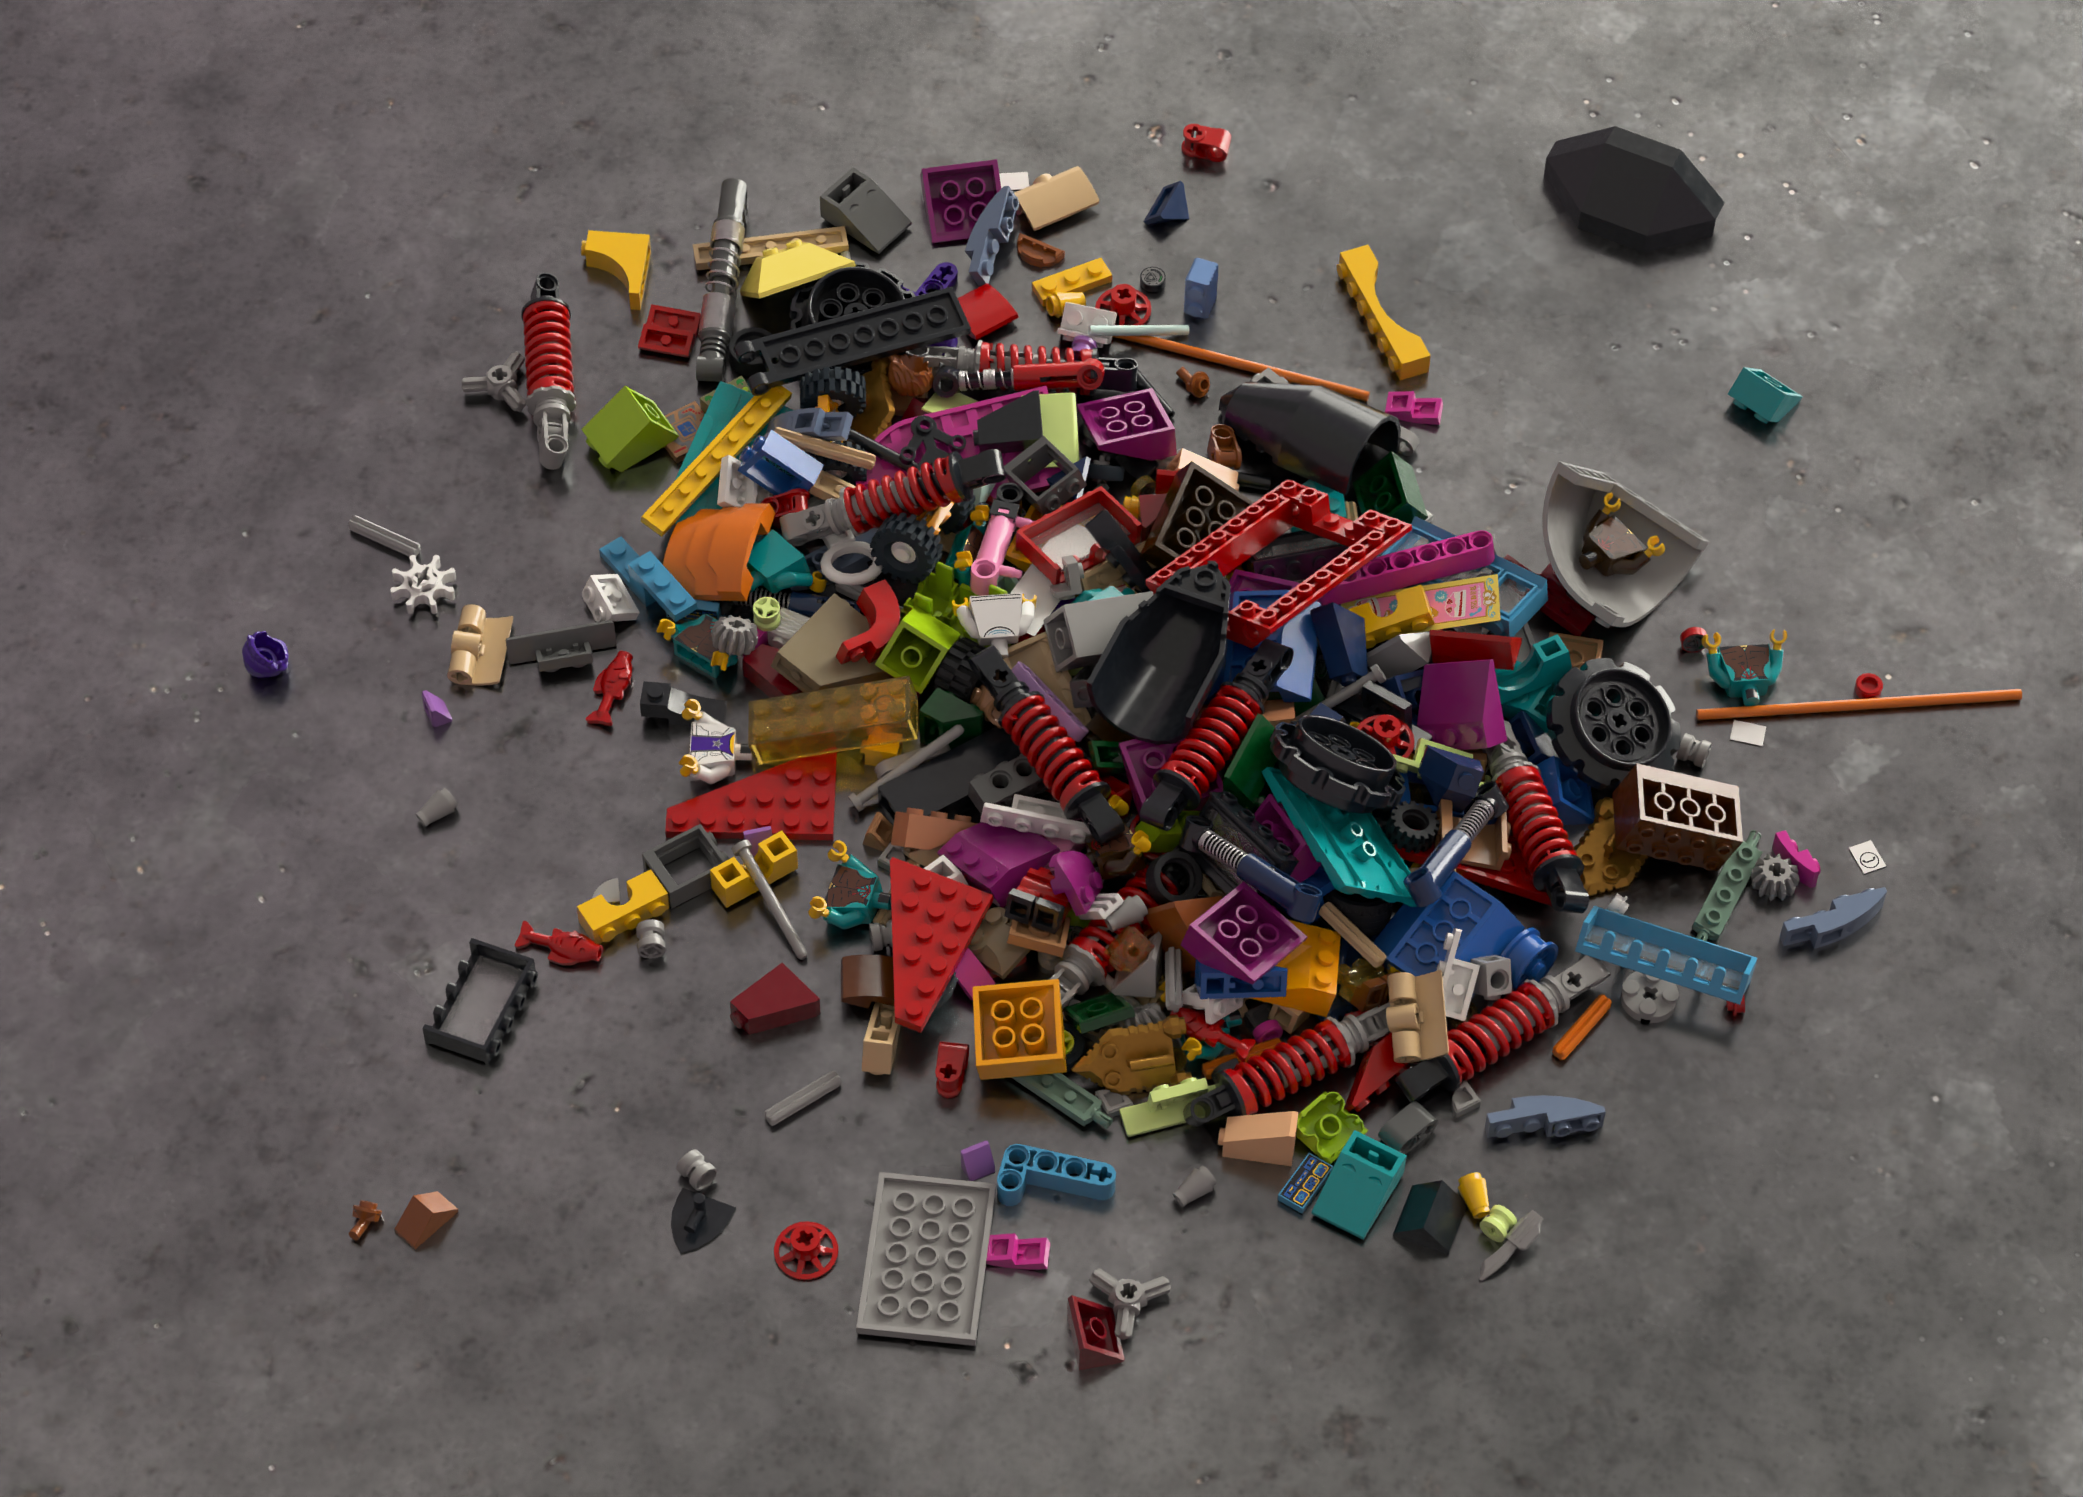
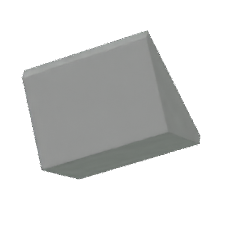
(1401, 654)
(1145, 978)

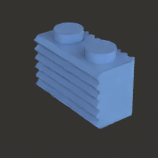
(1201, 288)

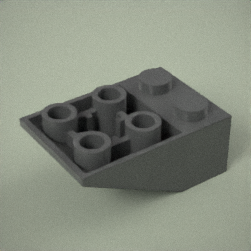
(863, 210)

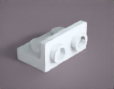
(1077, 319)
(609, 599)
(1214, 1008)

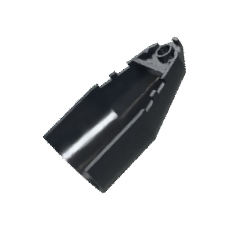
(1308, 428)
(1165, 657)

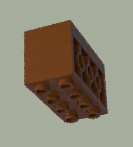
(1677, 817)

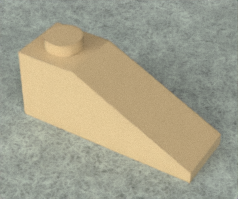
(880, 1040)

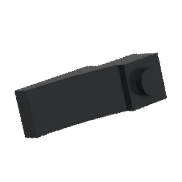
(664, 701)

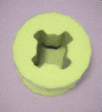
(766, 606)
(1498, 1223)

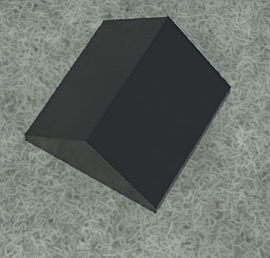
(1431, 1216)

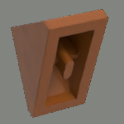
(424, 1217)

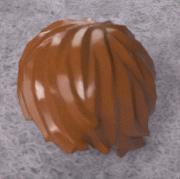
(910, 375)

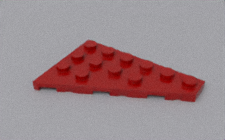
(788, 797)
(930, 934)

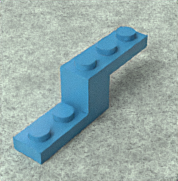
(648, 579)

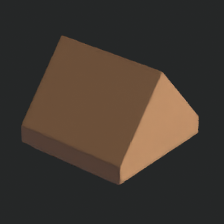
(879, 833)

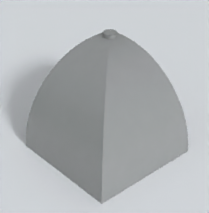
(1619, 599)

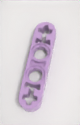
(1067, 719)

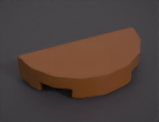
(1037, 252)

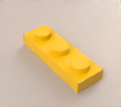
(1076, 279)

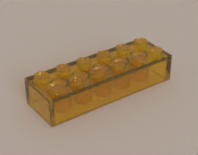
(833, 720)

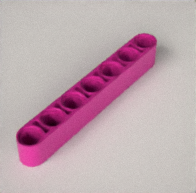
(1415, 566)

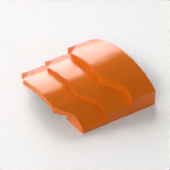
(713, 549)

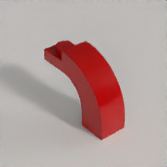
(883, 616)

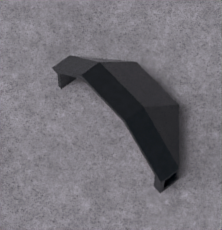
(1632, 189)

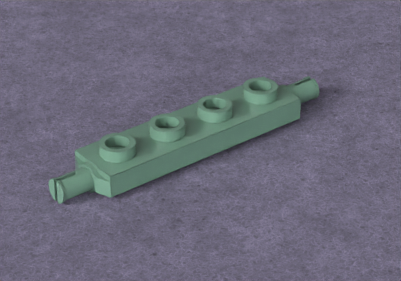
(1727, 889)
(1067, 1097)

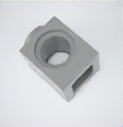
(1500, 970)

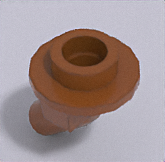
(1196, 384)
(366, 1212)

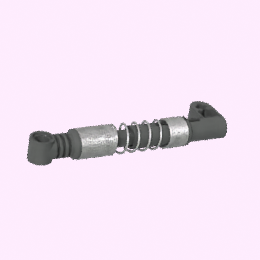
(718, 306)

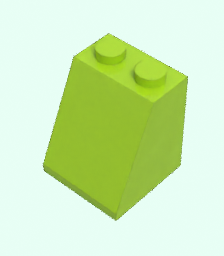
(628, 430)
(917, 648)

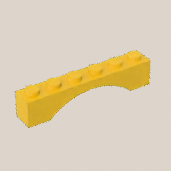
(1403, 349)

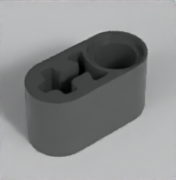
(1408, 1128)

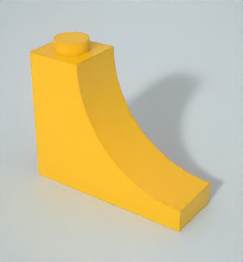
(622, 256)

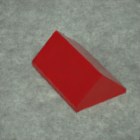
(1464, 646)

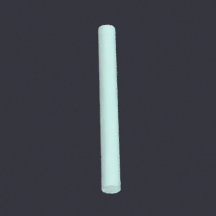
(1138, 330)

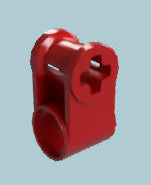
(1209, 142)
(788, 502)
(950, 1068)

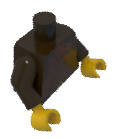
(1613, 546)
(1121, 853)

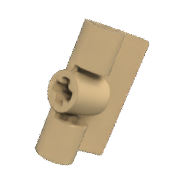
(1056, 197)
(478, 648)
(1417, 1016)

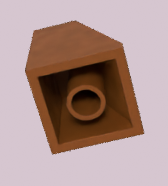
(1173, 922)

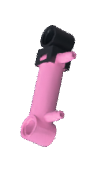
(1002, 525)

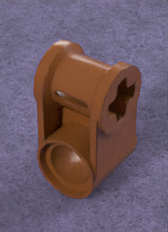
(1224, 447)

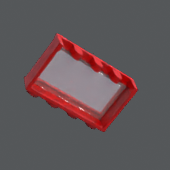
(1065, 534)

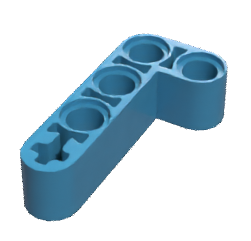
(1056, 1178)

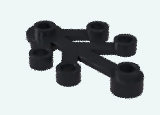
(928, 437)

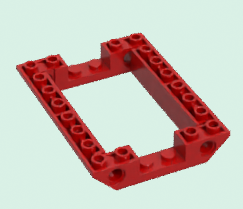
(1264, 522)

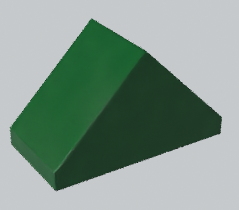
(1106, 757)

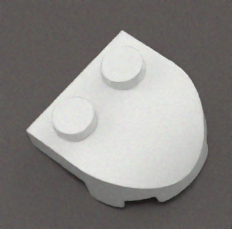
(735, 487)

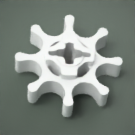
(423, 584)

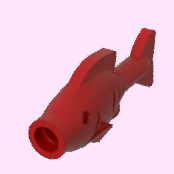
(611, 684)
(565, 947)
(1212, 1033)

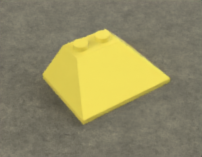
(790, 268)

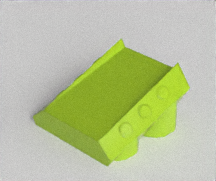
(1327, 1126)

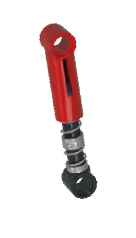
(1022, 377)

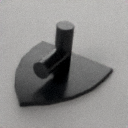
(698, 1220)

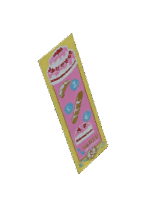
(1450, 602)

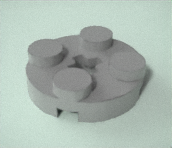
(1654, 1010)

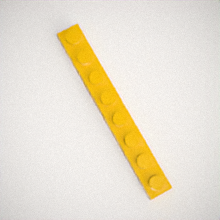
(707, 465)

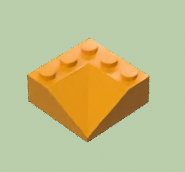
(1311, 972)
(1019, 1029)

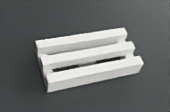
(1103, 901)

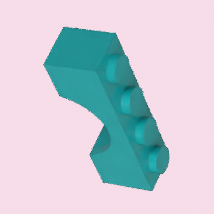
(1544, 665)

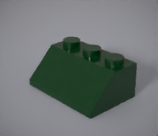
(1391, 490)
(1245, 774)

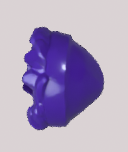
(264, 655)

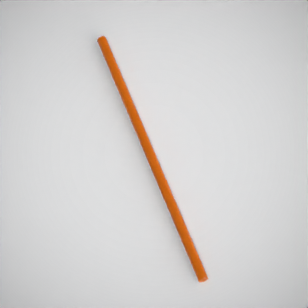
(1245, 364)
(1858, 704)

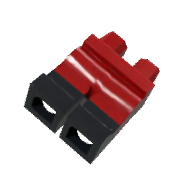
(1038, 900)

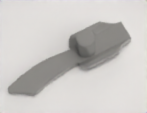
(1519, 1237)

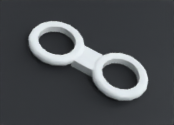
(840, 545)

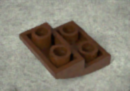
(867, 980)

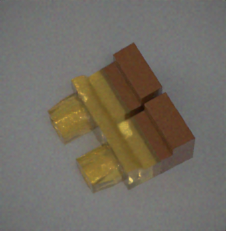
(1363, 984)

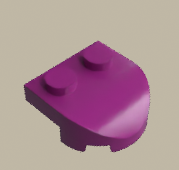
(1076, 878)

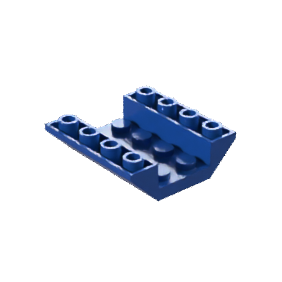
(1299, 634)
(1417, 935)

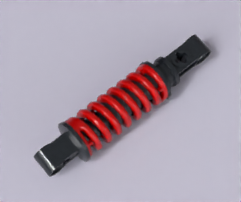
(1214, 737)
(1048, 747)

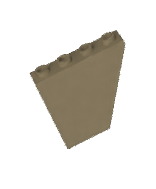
(811, 652)

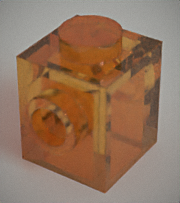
(1128, 949)

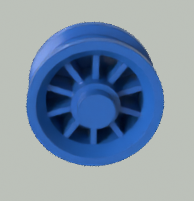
(1529, 957)

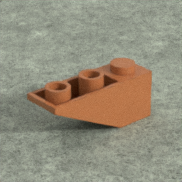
(926, 832)

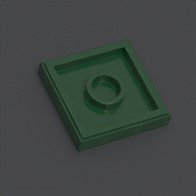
(1098, 1012)

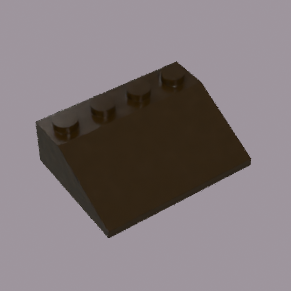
(1191, 511)

